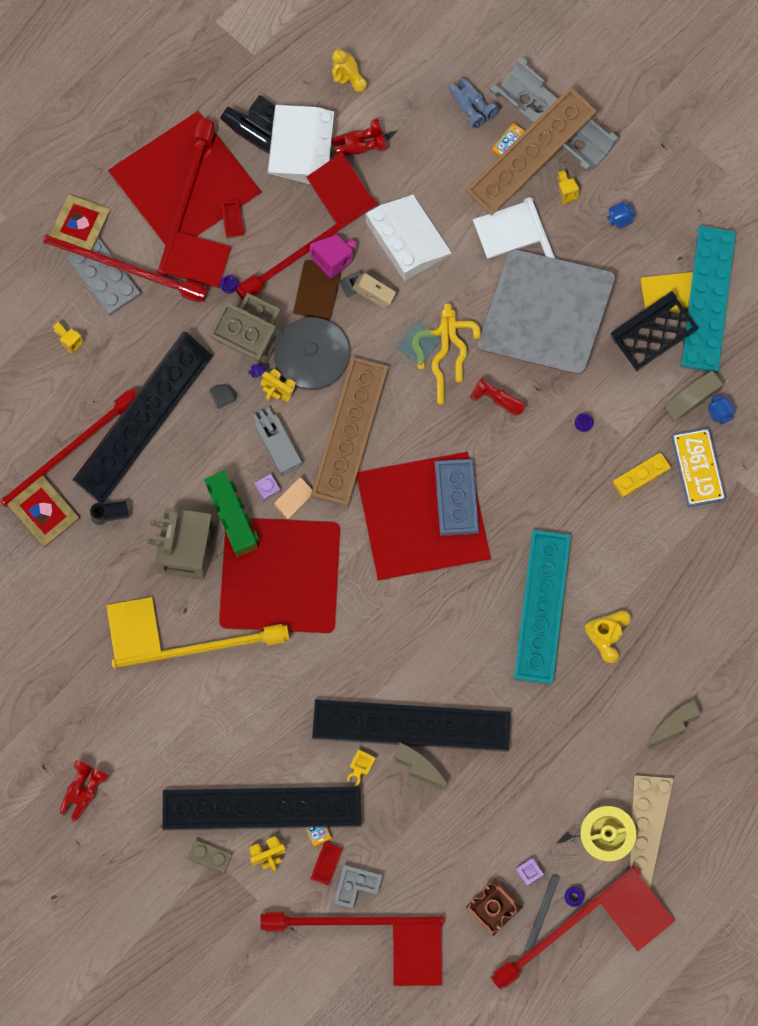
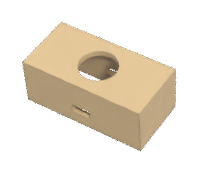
(367, 287)

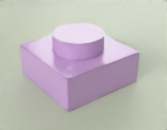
(267, 487)
(529, 872)

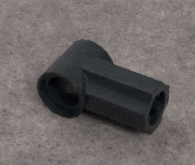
(111, 512)

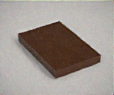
(315, 292)

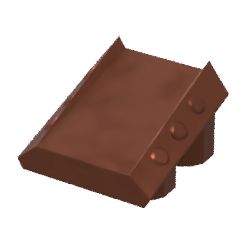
(494, 906)

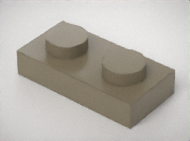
(209, 857)

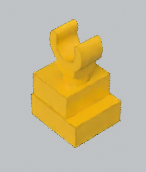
(567, 188)
(70, 340)

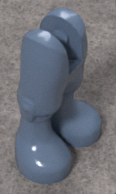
(470, 96)

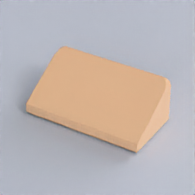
(293, 498)

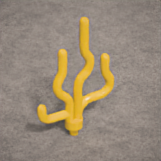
(448, 329)

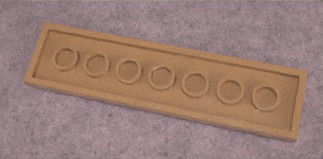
(531, 151)
(349, 432)

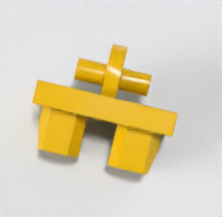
(276, 388)
(259, 857)

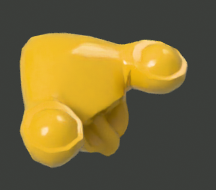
(346, 70)
(606, 631)

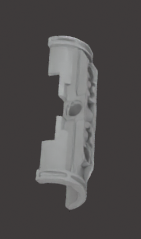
(527, 83)

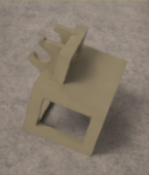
(248, 328)
(182, 542)

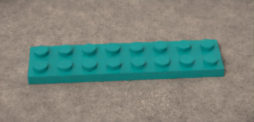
(708, 298)
(542, 607)

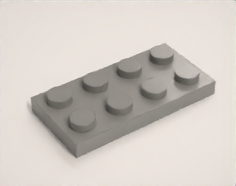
(107, 283)

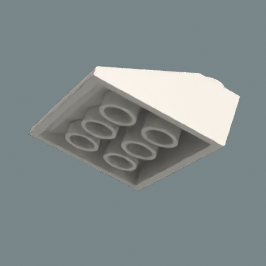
(299, 141)
(407, 236)

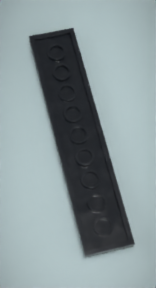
(142, 417)
(411, 725)
(261, 808)

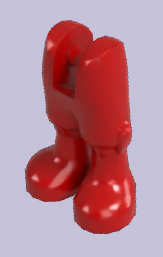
(354, 138)
(500, 397)
(76, 794)

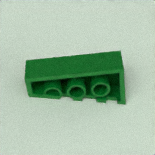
(230, 513)

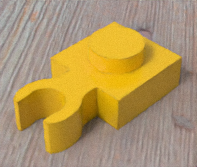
(361, 765)

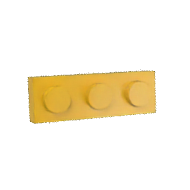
(641, 475)

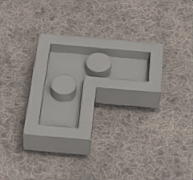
(351, 882)

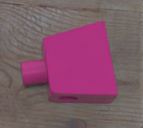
(332, 254)

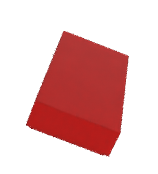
(232, 218)
(326, 864)

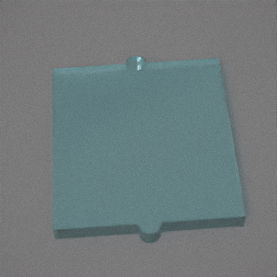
(418, 343)

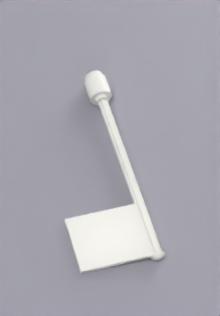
(512, 230)

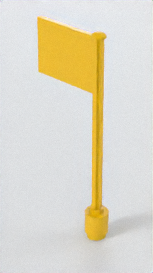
(137, 637)

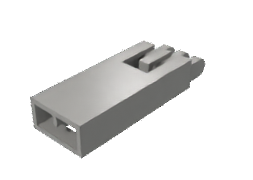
(279, 445)

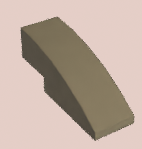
(693, 396)
(675, 724)
(419, 766)

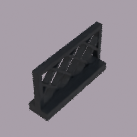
(645, 317)

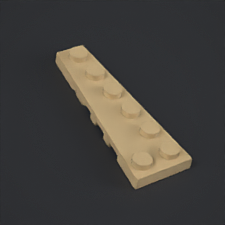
(648, 814)

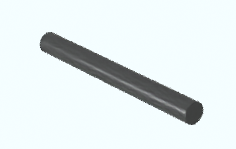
(541, 914)

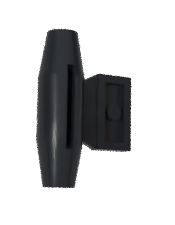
(255, 126)

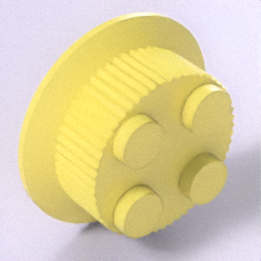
(608, 833)

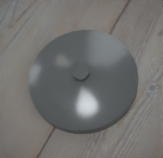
(311, 353)

